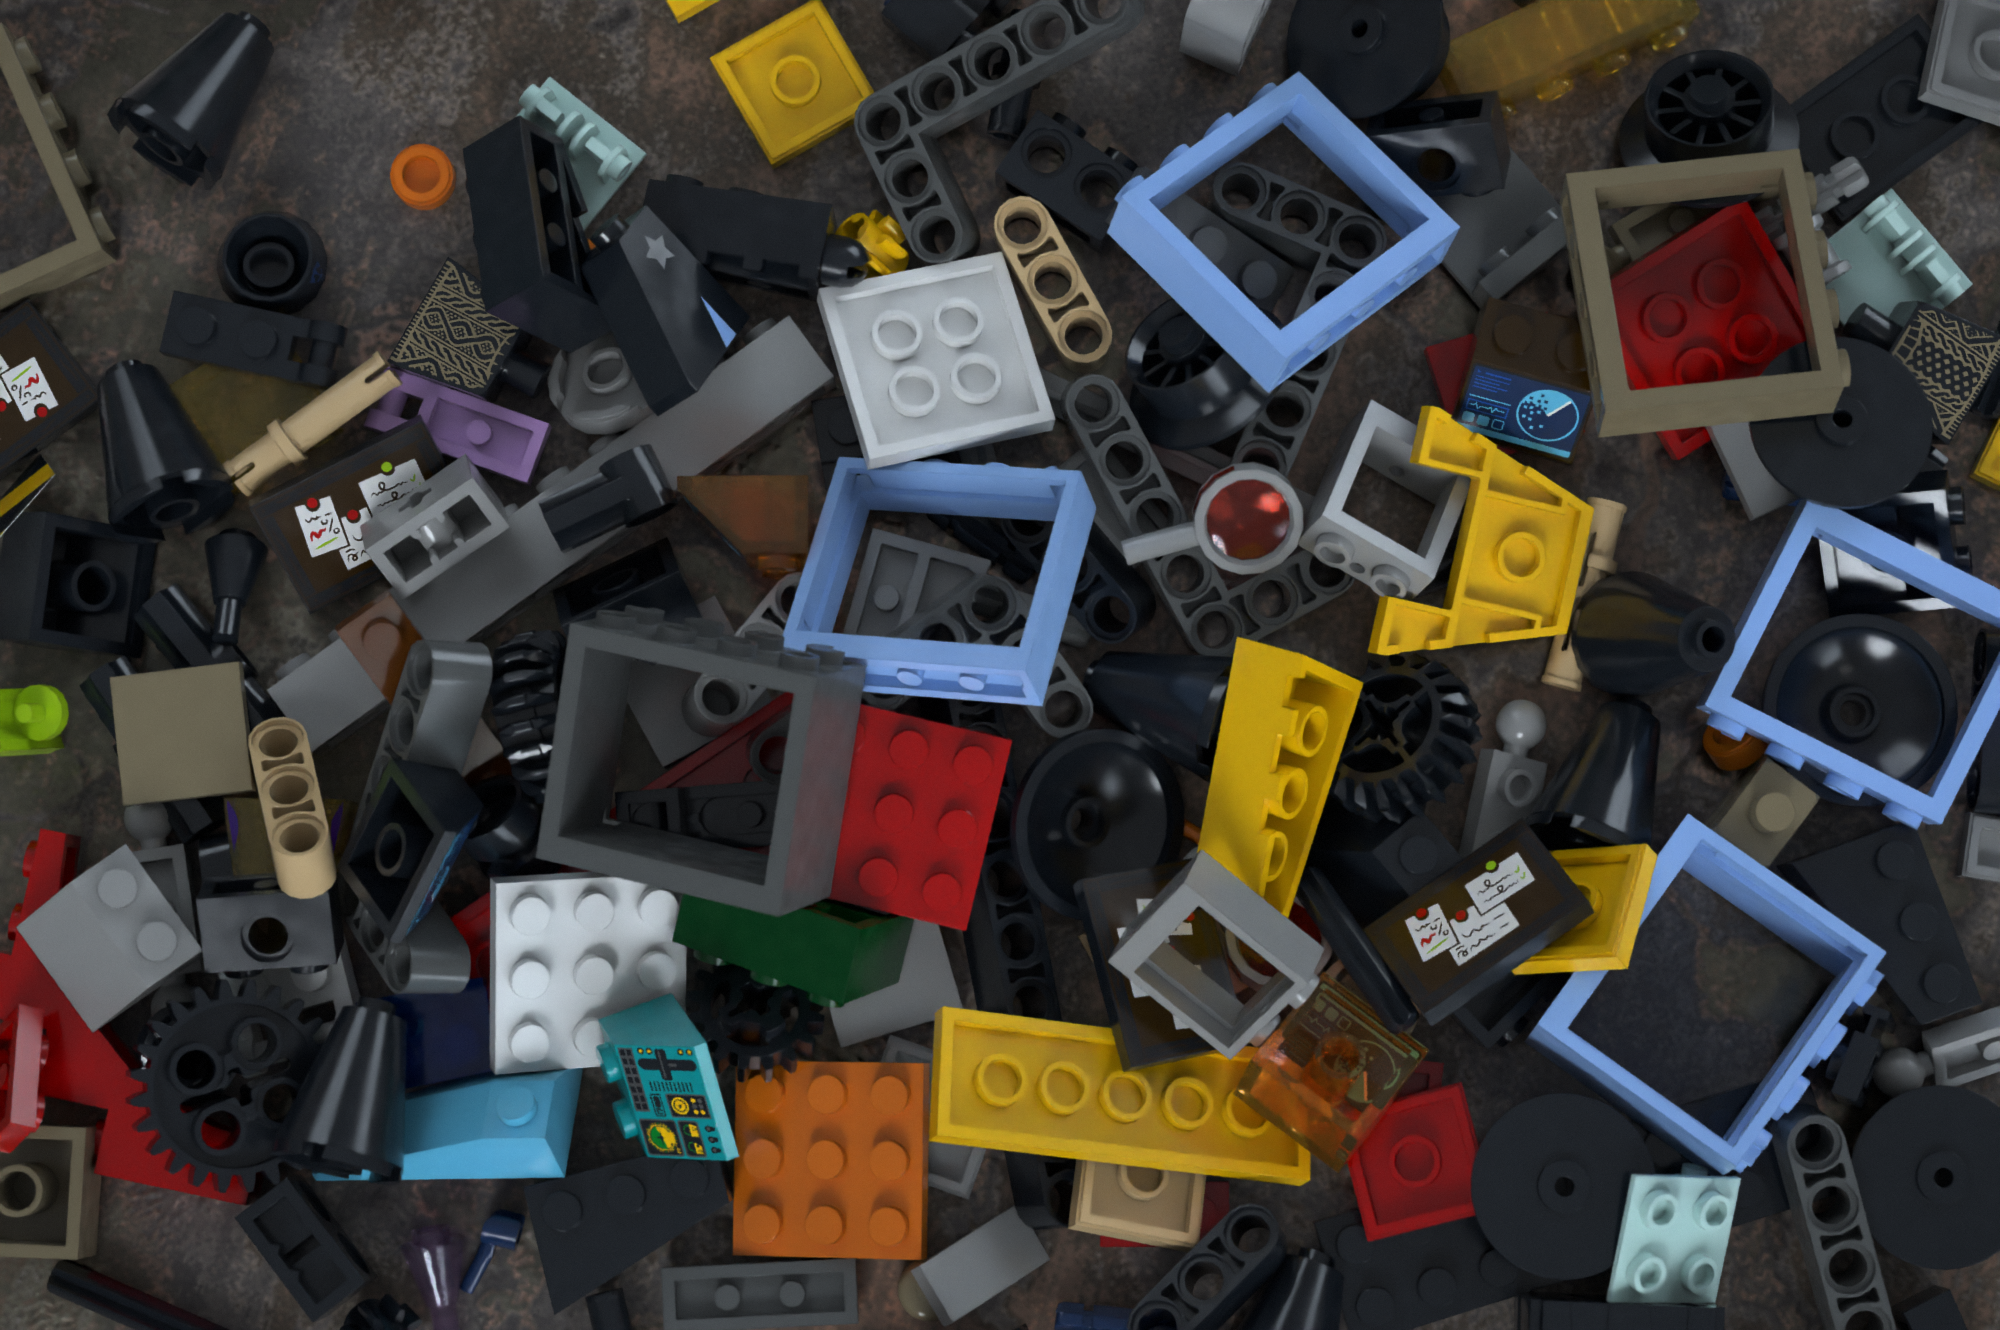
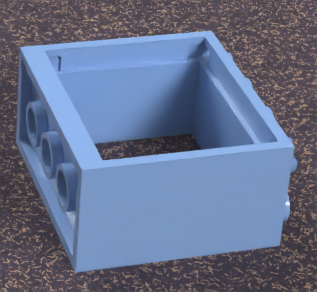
(1787, 915)

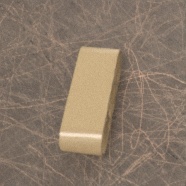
(1046, 255)
(292, 808)

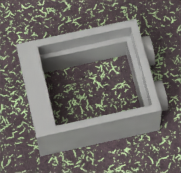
(1340, 541)
(1187, 990)

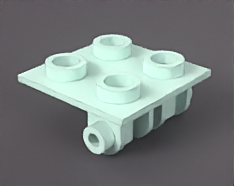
(596, 150)
(1892, 261)
(1673, 1237)

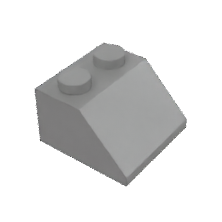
(109, 938)

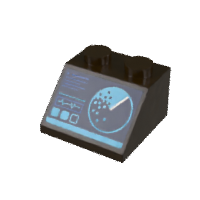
(1525, 382)

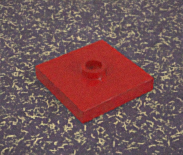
(1416, 1164)

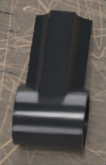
(624, 492)

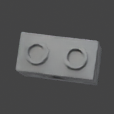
(434, 526)

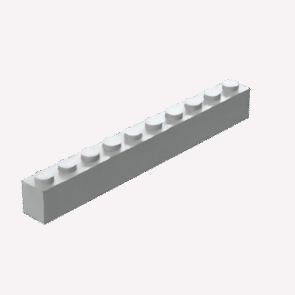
(499, 581)

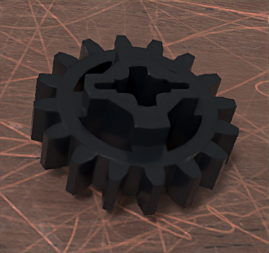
(747, 1037)

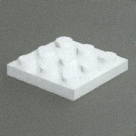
(935, 360)
(572, 955)

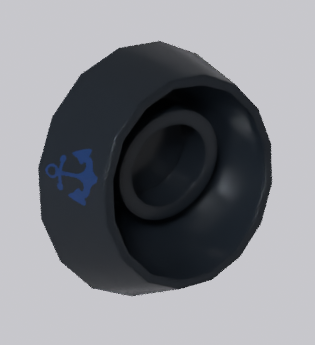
(272, 262)

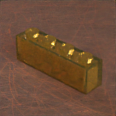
(1557, 41)

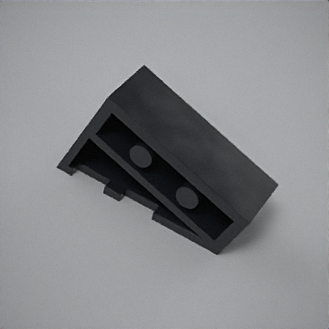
(531, 234)
(747, 235)

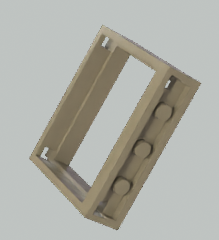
(68, 177)
(1717, 402)

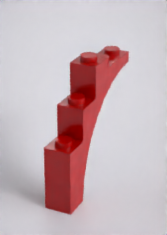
(87, 1064)

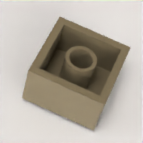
(50, 1194)

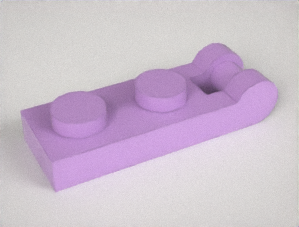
(463, 424)

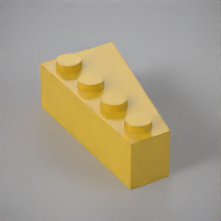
(1274, 765)

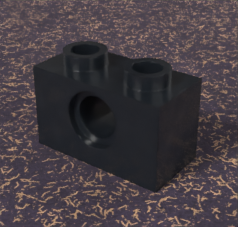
(1462, 125)
(242, 950)

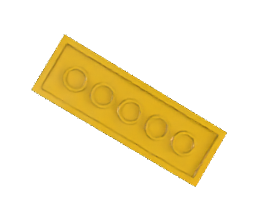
(1066, 1096)

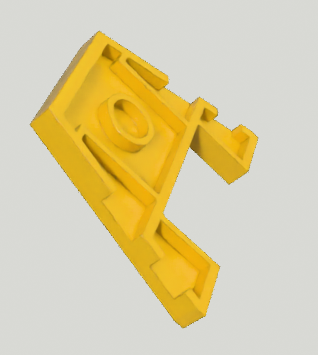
(1512, 556)

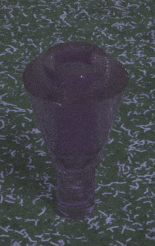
(436, 1266)

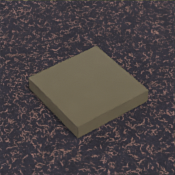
(182, 734)

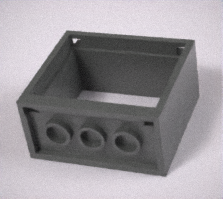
(812, 782)

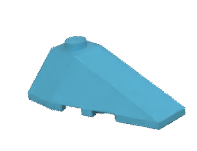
(489, 1127)

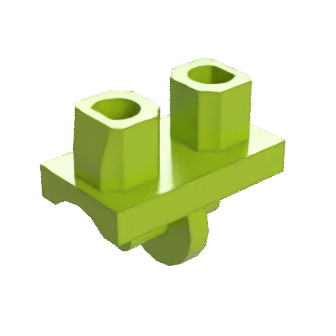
(32, 720)

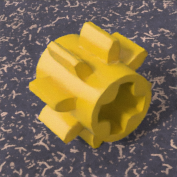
(881, 239)

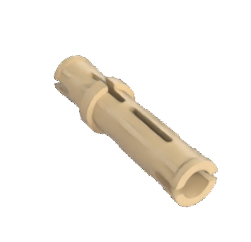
(311, 424)
(1597, 564)

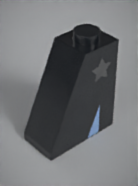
(660, 307)

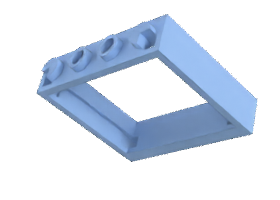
(1213, 299)
(946, 488)
(1794, 747)

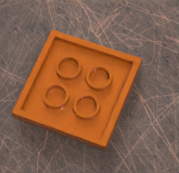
(833, 1161)

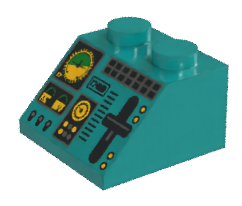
(665, 1083)

